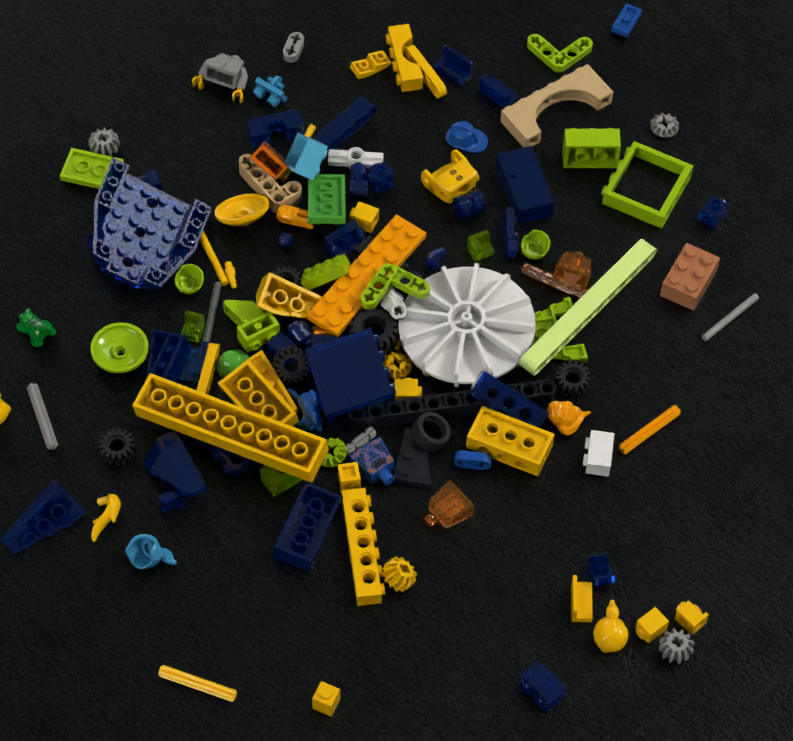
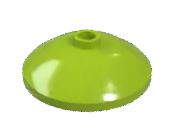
(116, 340)

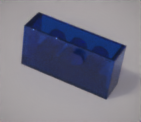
(525, 184)
(307, 526)

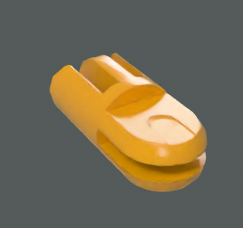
(293, 216)

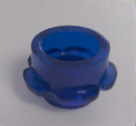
(286, 239)

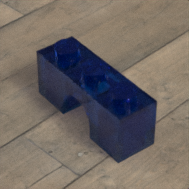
(287, 122)

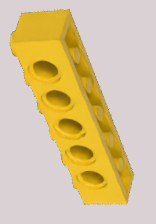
(365, 593)

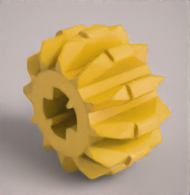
(399, 574)

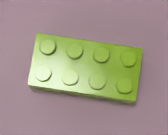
(325, 272)

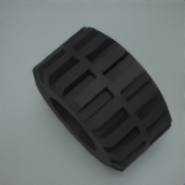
(378, 321)

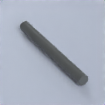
(212, 311)

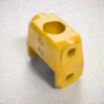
(451, 179)

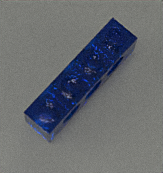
(484, 381)

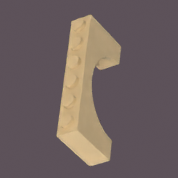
(579, 85)

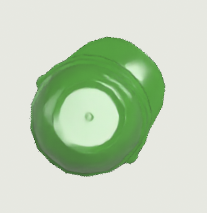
(230, 361)

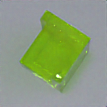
(480, 246)
(193, 326)

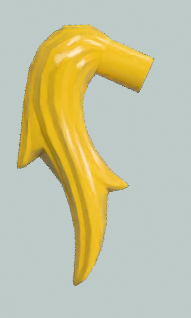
(110, 514)

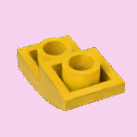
(374, 63)

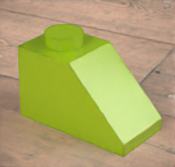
(241, 311)

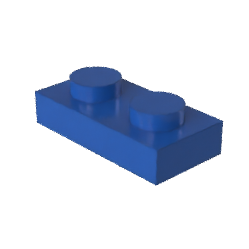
(626, 20)

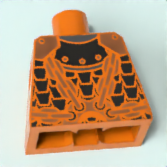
(268, 160)

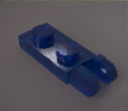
(510, 235)

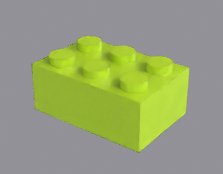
(591, 148)

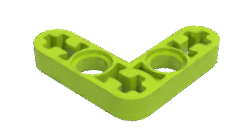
(556, 56)
(394, 280)

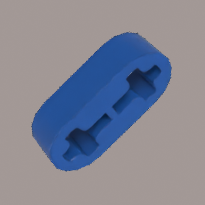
(473, 460)

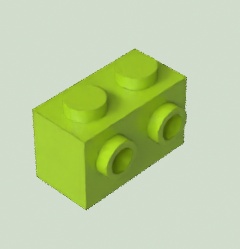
(257, 331)

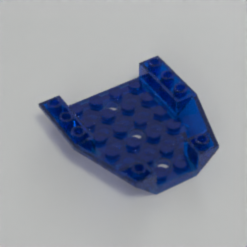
(168, 230)

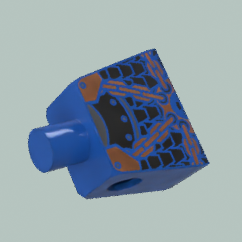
(374, 462)

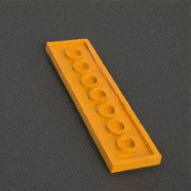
(342, 300)

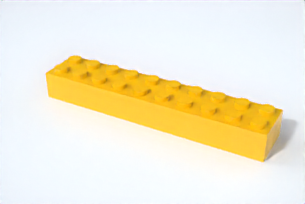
(231, 427)

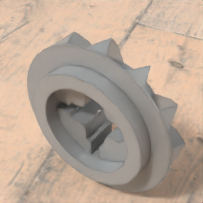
(660, 130)

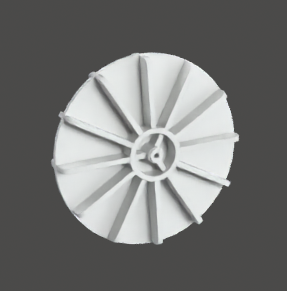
(467, 325)

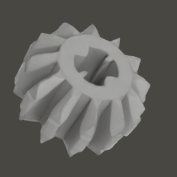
(104, 142)
(676, 646)

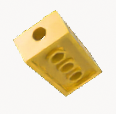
(510, 440)

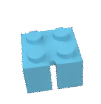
(306, 156)

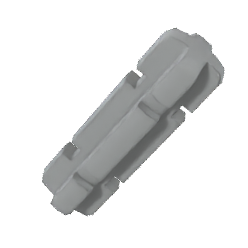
(360, 440)

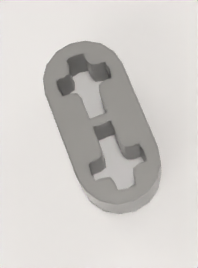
(290, 46)

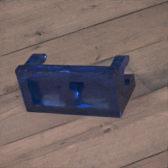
(344, 239)

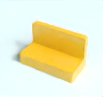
(581, 601)

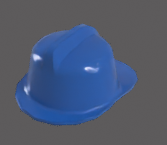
(467, 138)

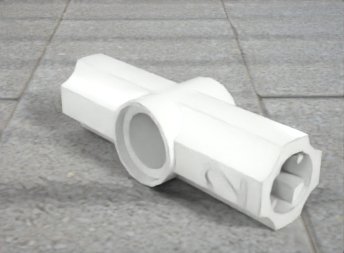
(355, 154)
(393, 302)

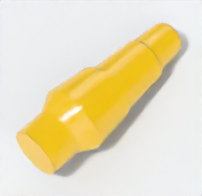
(230, 273)

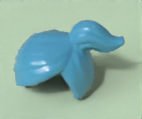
(146, 552)

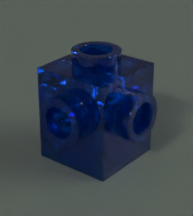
(381, 176)

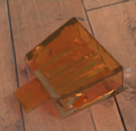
(573, 270)
(449, 506)

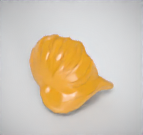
(566, 416)

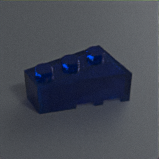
(167, 354)

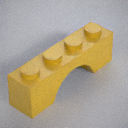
(408, 73)

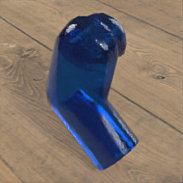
(433, 257)

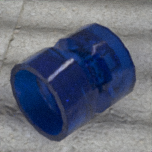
(469, 204)

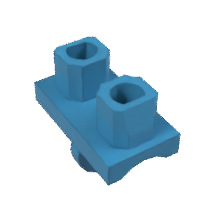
(264, 87)

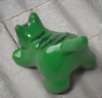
(35, 327)

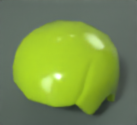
(535, 244)
(189, 279)

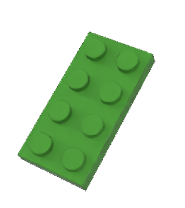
(326, 199)

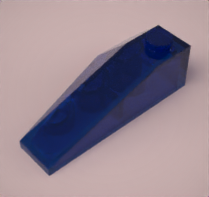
(174, 465)
(47, 514)

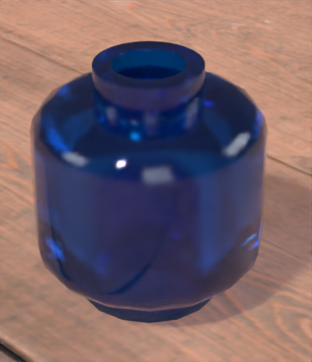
(300, 334)

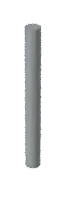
(731, 316)

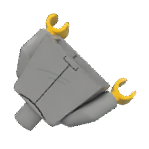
(224, 71)

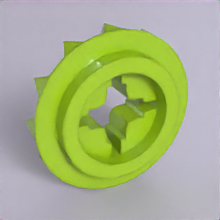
(339, 450)

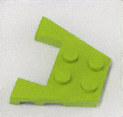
(546, 319)

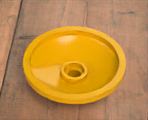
(242, 209)

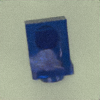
(600, 569)

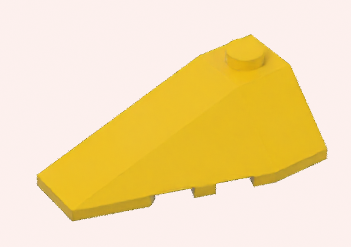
(284, 297)

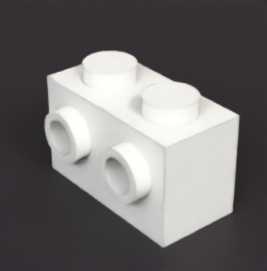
(599, 453)

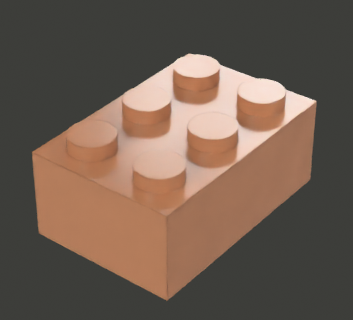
(690, 276)

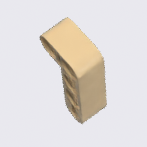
(265, 185)

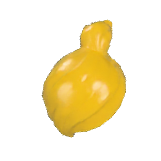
(610, 632)

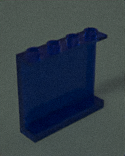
(350, 373)

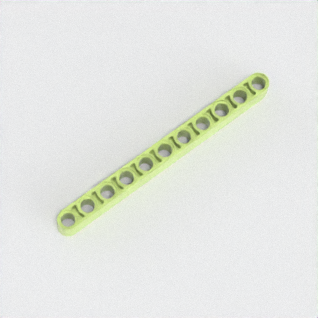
(587, 307)

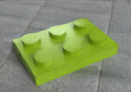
(85, 168)

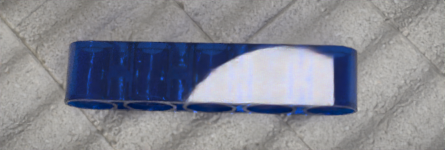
(346, 124)

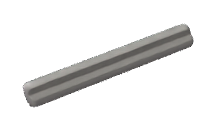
(42, 416)

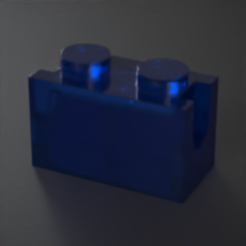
(542, 686)

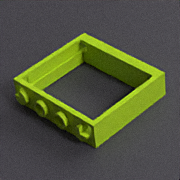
(635, 208)

